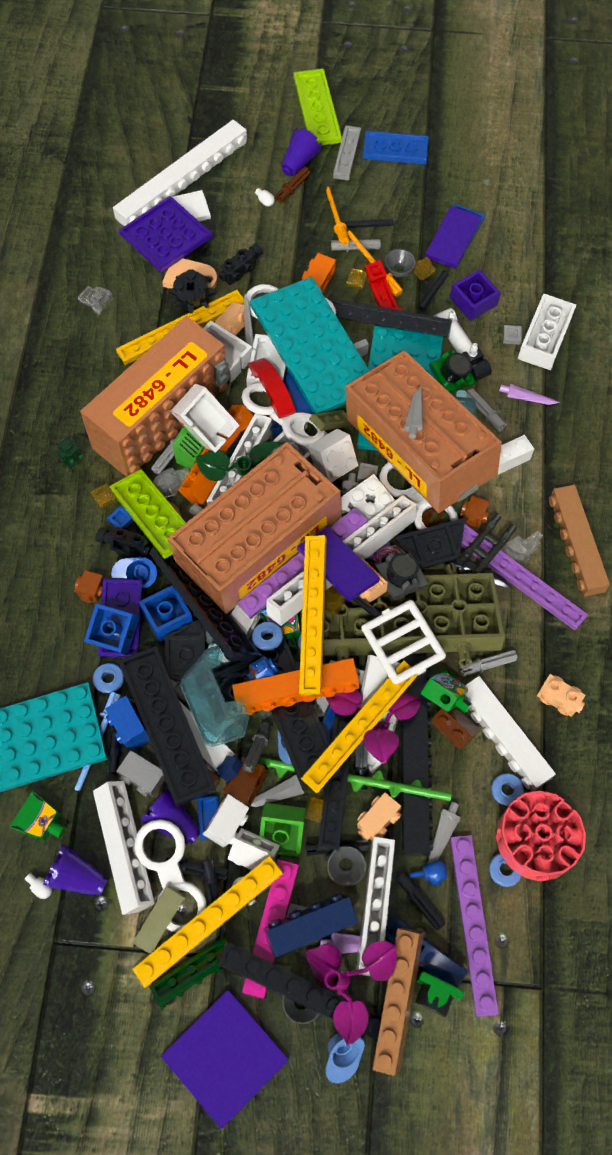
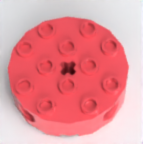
(526, 850)

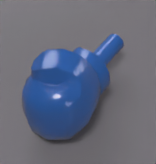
(432, 871)

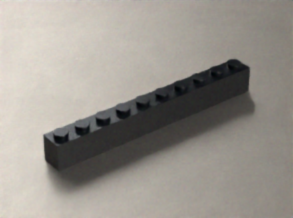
(415, 766)

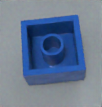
(165, 612)
(111, 629)
(127, 722)

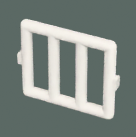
(387, 661)

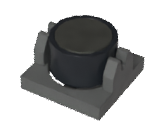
(402, 572)

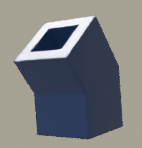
(276, 429)
(229, 768)

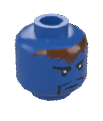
(262, 668)

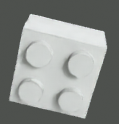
(333, 454)

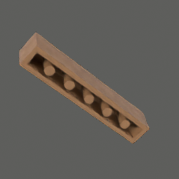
(579, 541)
(398, 1003)

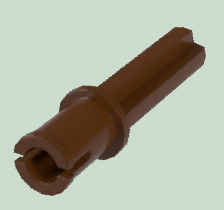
(288, 188)

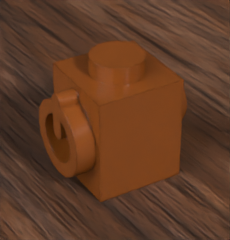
(475, 511)
(89, 586)

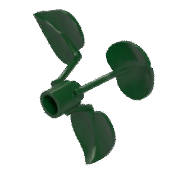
(216, 464)

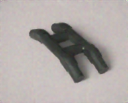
(485, 534)

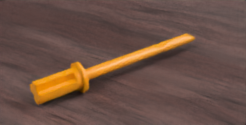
(340, 227)
(394, 286)

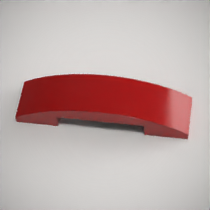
(379, 286)
(274, 386)

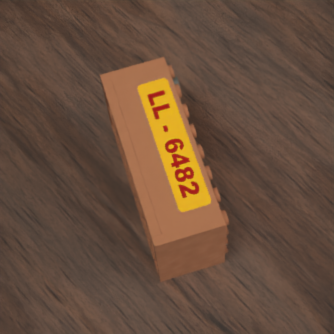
(134, 412)
(450, 452)
(255, 526)

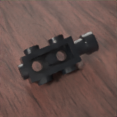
(239, 264)
(132, 543)

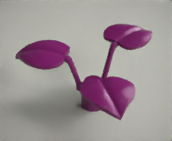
(378, 741)
(324, 961)

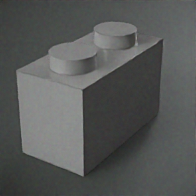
(141, 774)

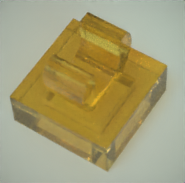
(424, 268)

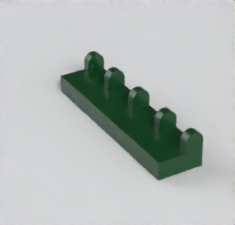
(187, 974)

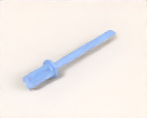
(112, 699)

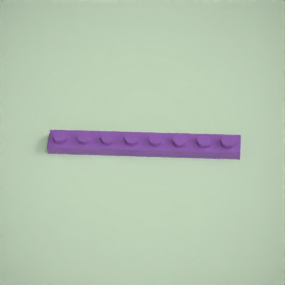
(528, 583)
(256, 599)
(473, 927)

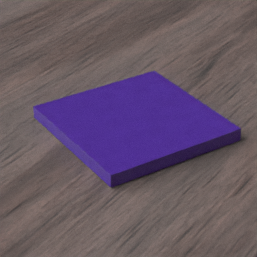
(165, 234)
(224, 1059)

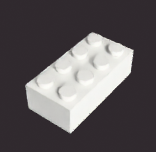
(546, 331)

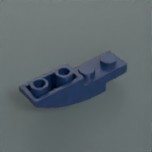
(431, 956)

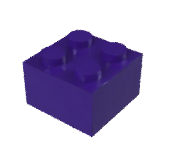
(474, 295)

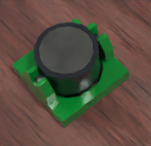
(455, 369)
(436, 994)

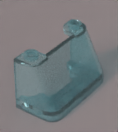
(215, 719)

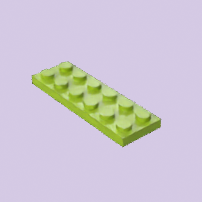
(317, 106)
(148, 509)

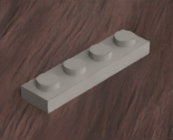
(347, 152)

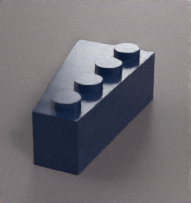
(310, 924)

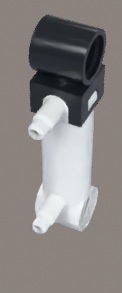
(463, 345)

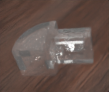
(96, 298)
(170, 481)
(522, 550)

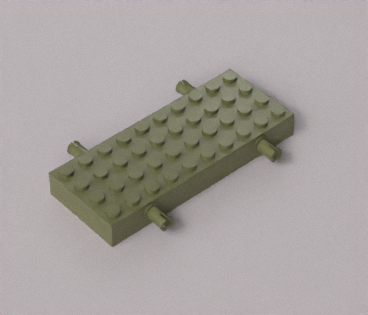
(456, 607)

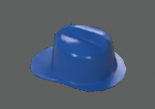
(135, 569)

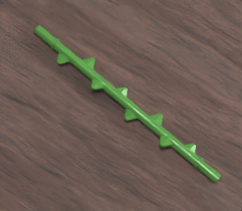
(376, 781)

